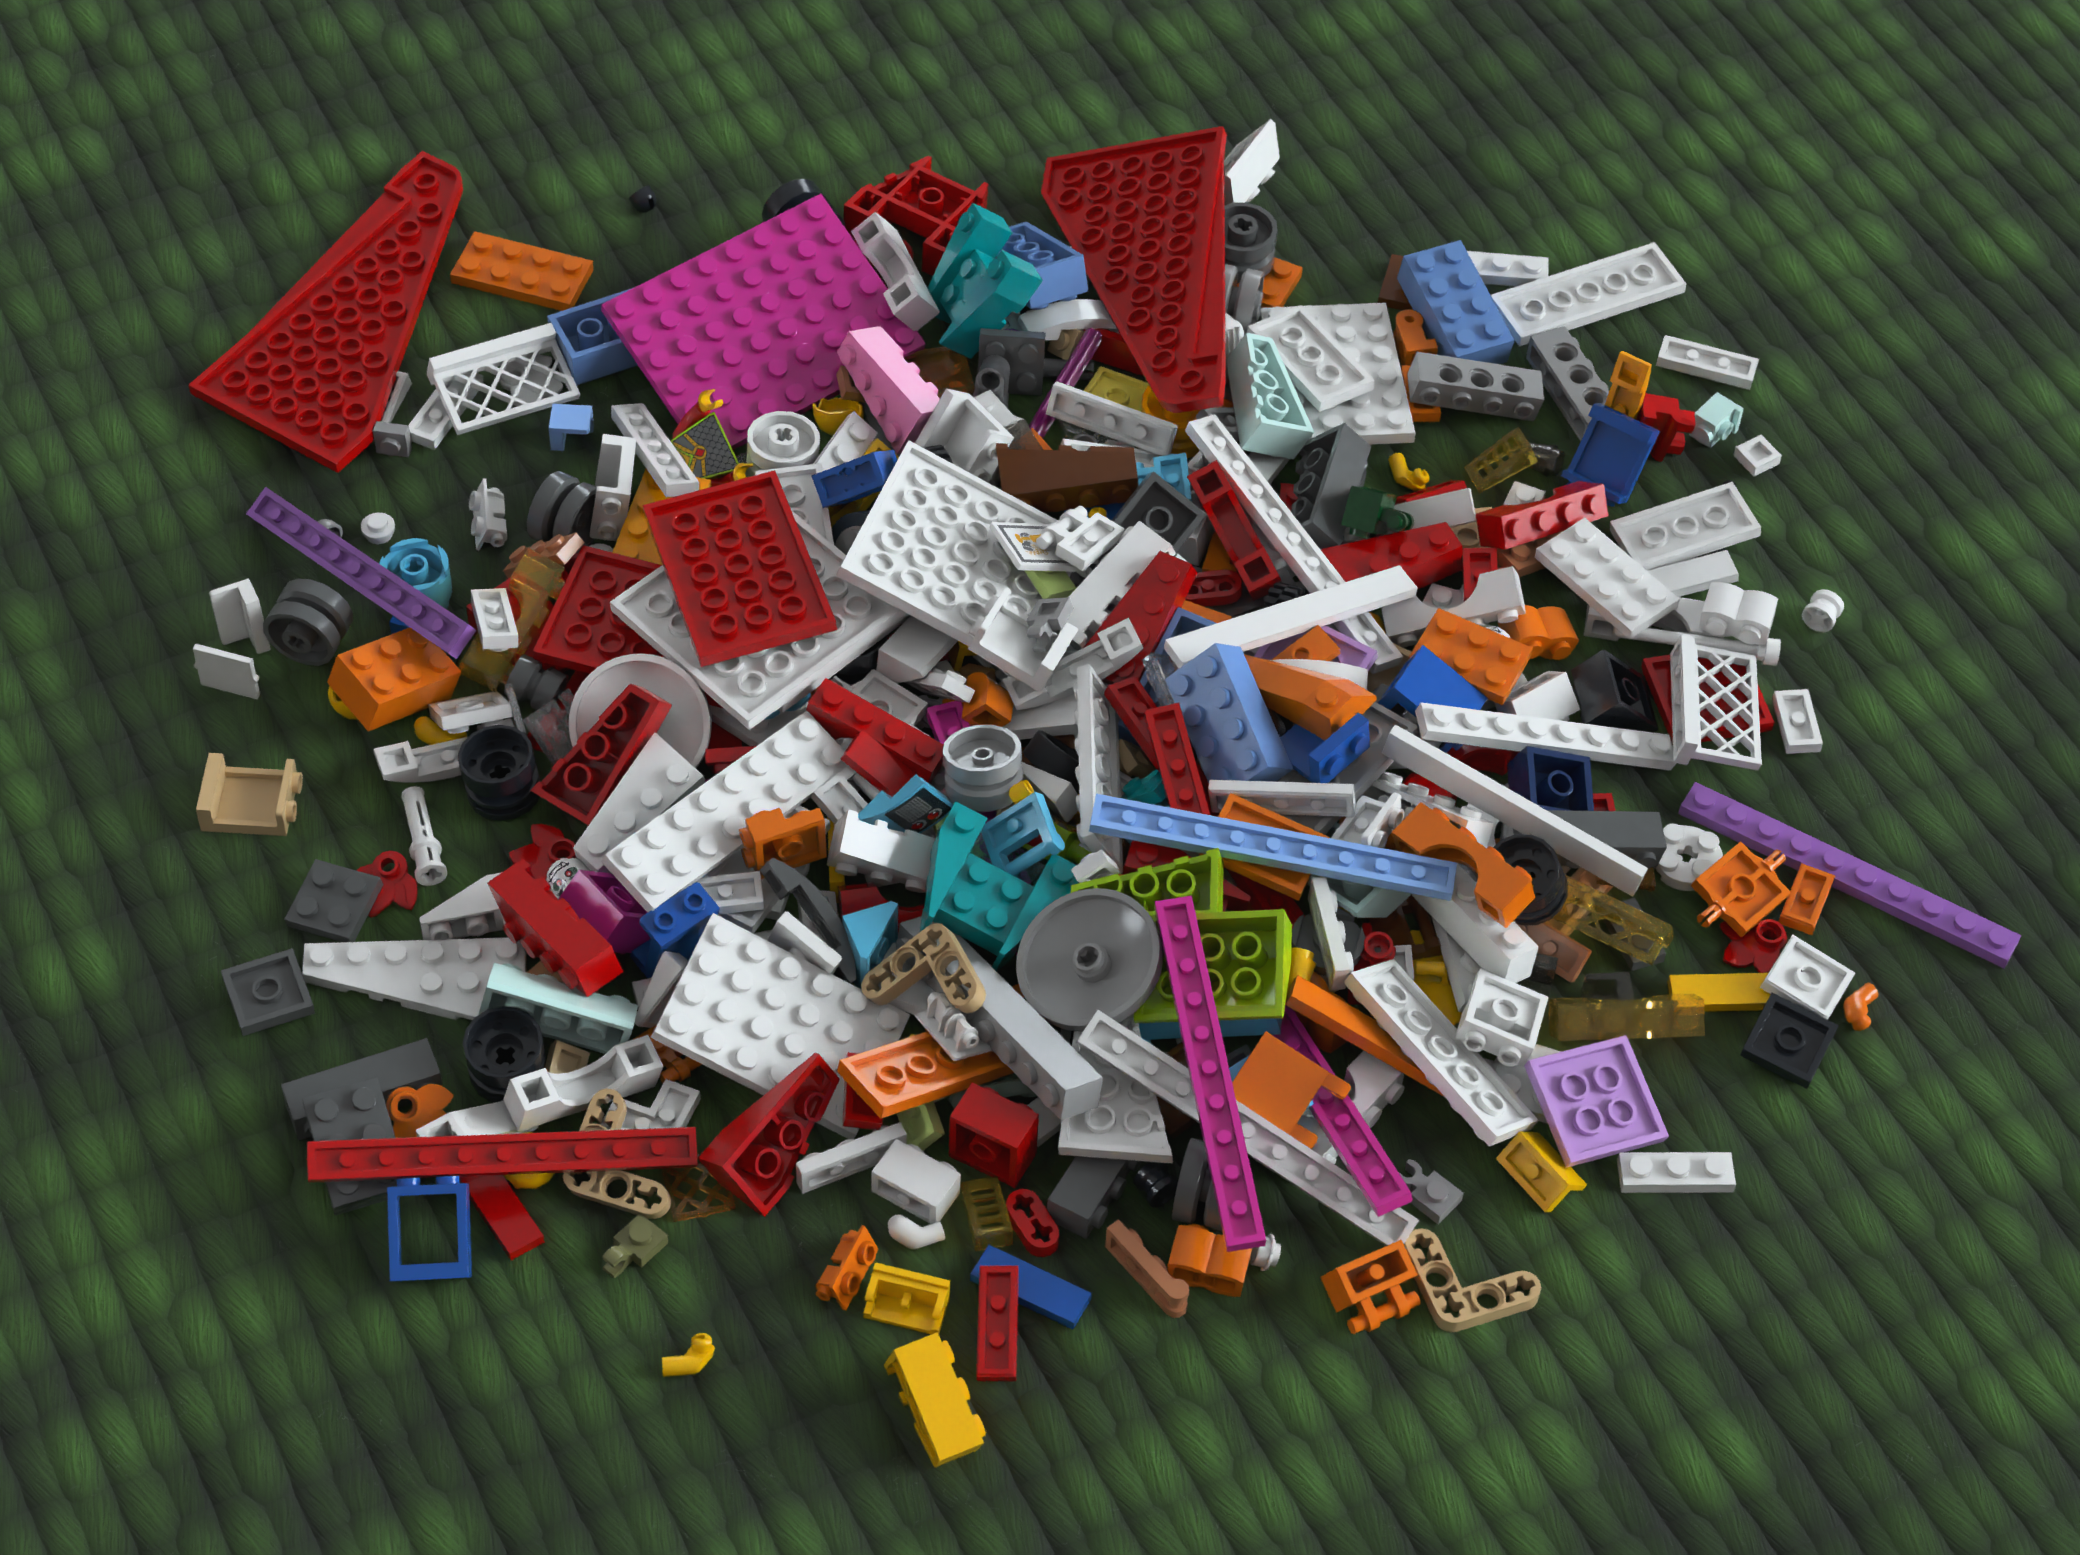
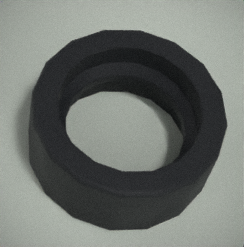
(1053, 757)

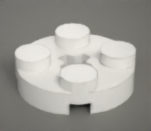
(1687, 840)

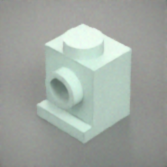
(1716, 420)

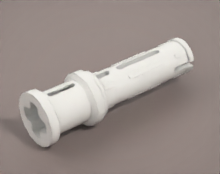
(424, 847)

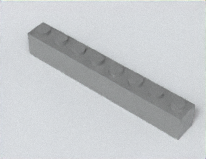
(1021, 1036)

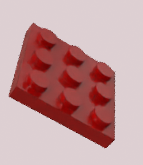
(1658, 677)

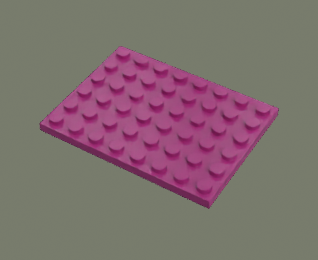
(757, 319)

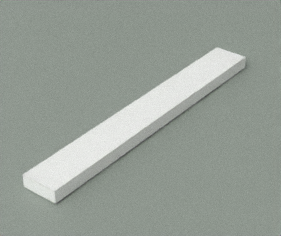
(1296, 615)
(1514, 810)

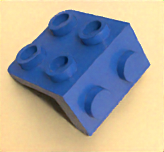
(1324, 760)

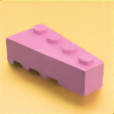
(888, 384)

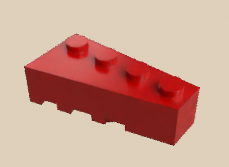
(603, 754)

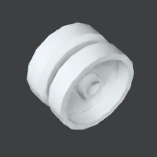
(781, 441)

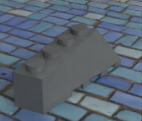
(1327, 472)

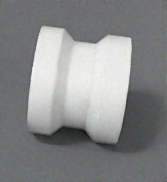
(1823, 610)

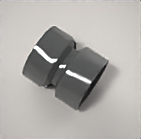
(535, 683)

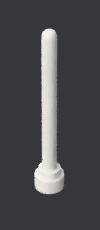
(1766, 653)

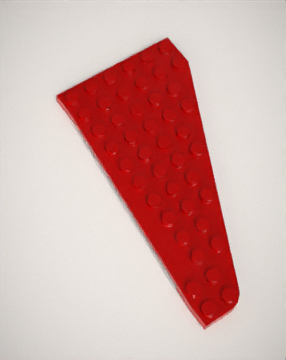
(1154, 253)
(332, 345)

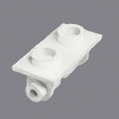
(486, 507)

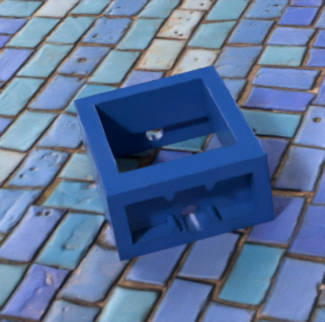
(854, 478)
(412, 1187)

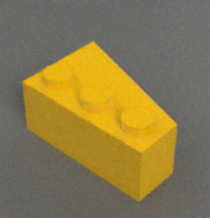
(936, 1399)

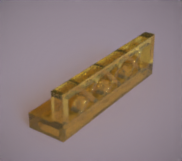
(1631, 919)

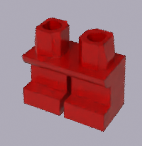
(1667, 417)

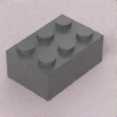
(351, 1114)

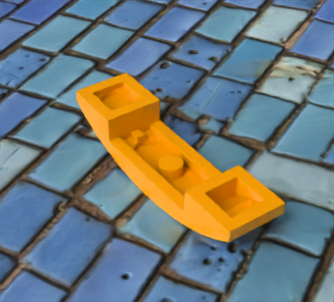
(1628, 384)

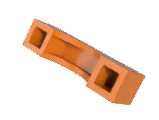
(1500, 888)

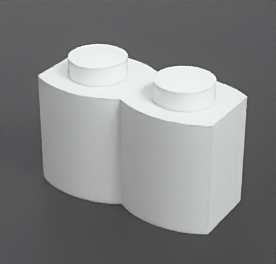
(1738, 613)

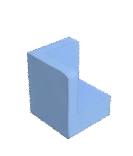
(568, 420)

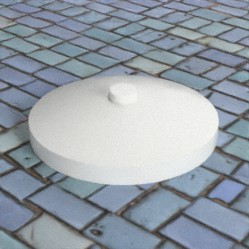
(688, 721)

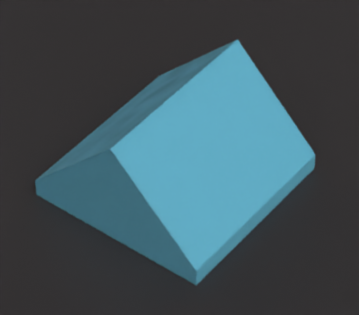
(871, 935)

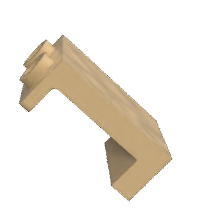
(247, 798)

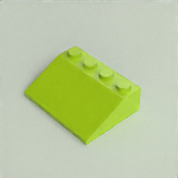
(1245, 964)

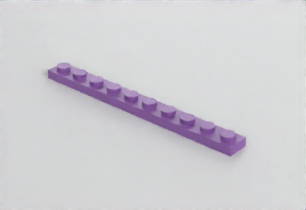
(362, 573)
(1852, 875)

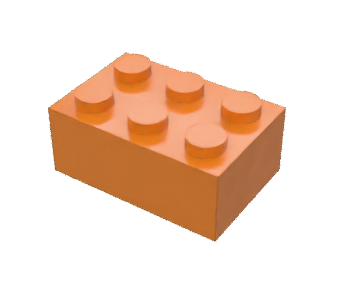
(393, 678)

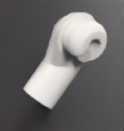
(912, 1235)

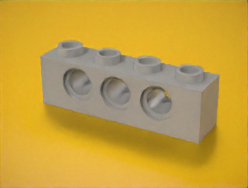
(1567, 376)
(1475, 386)

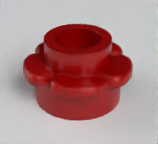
(1380, 940)

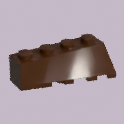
(1067, 476)

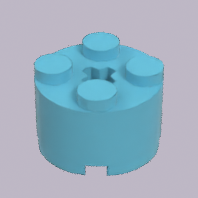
(421, 567)

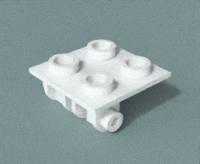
(951, 1028)

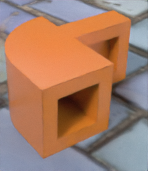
(989, 704)

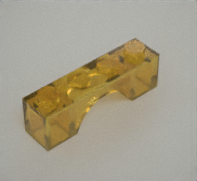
(533, 584)
(1640, 1018)

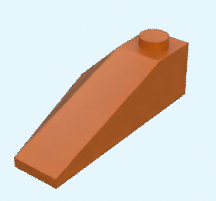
(1309, 697)

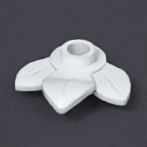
(533, 376)

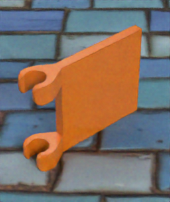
(1281, 1085)

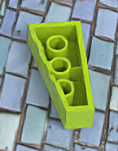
(1184, 877)

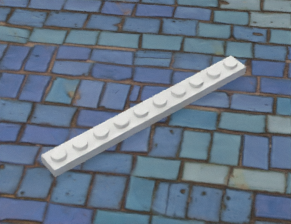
(1285, 532)
(1262, 1138)

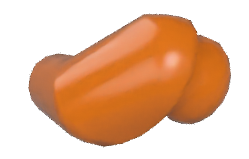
(1856, 1006)

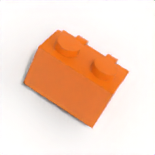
(1367, 1277)

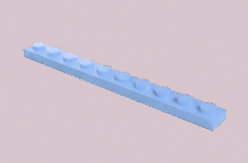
(1273, 847)

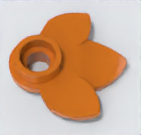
(426, 1107)

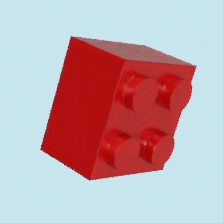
(993, 1134)

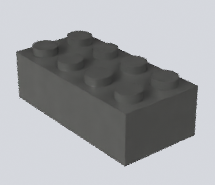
(1161, 510)

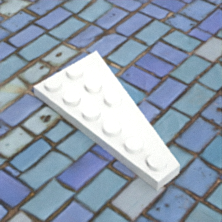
(423, 975)
(1124, 1124)

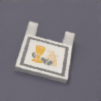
(1021, 547)

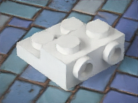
(1501, 1019)

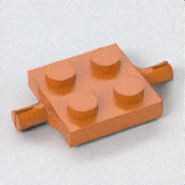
(1741, 888)

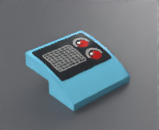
(913, 807)

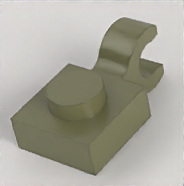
(635, 1242)

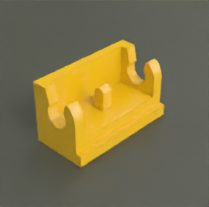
(906, 1299)

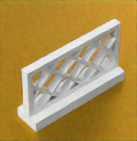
(487, 357)
(1686, 707)

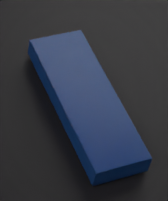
(1040, 1289)

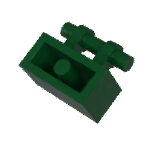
(1373, 512)

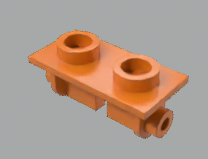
(855, 1256)

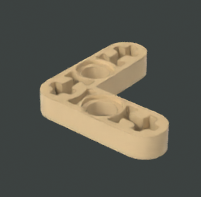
(935, 960)
(597, 1186)
(1465, 1298)

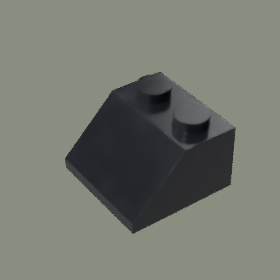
(1613, 694)

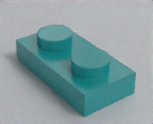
(1145, 790)

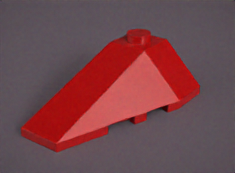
(763, 1143)

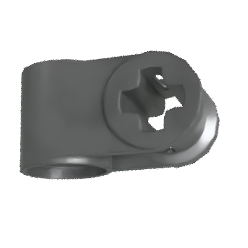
(998, 386)

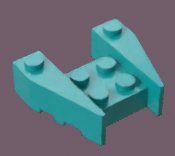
(974, 286)
(981, 898)

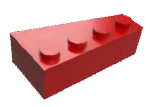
(1422, 552)
(1150, 608)
(553, 930)

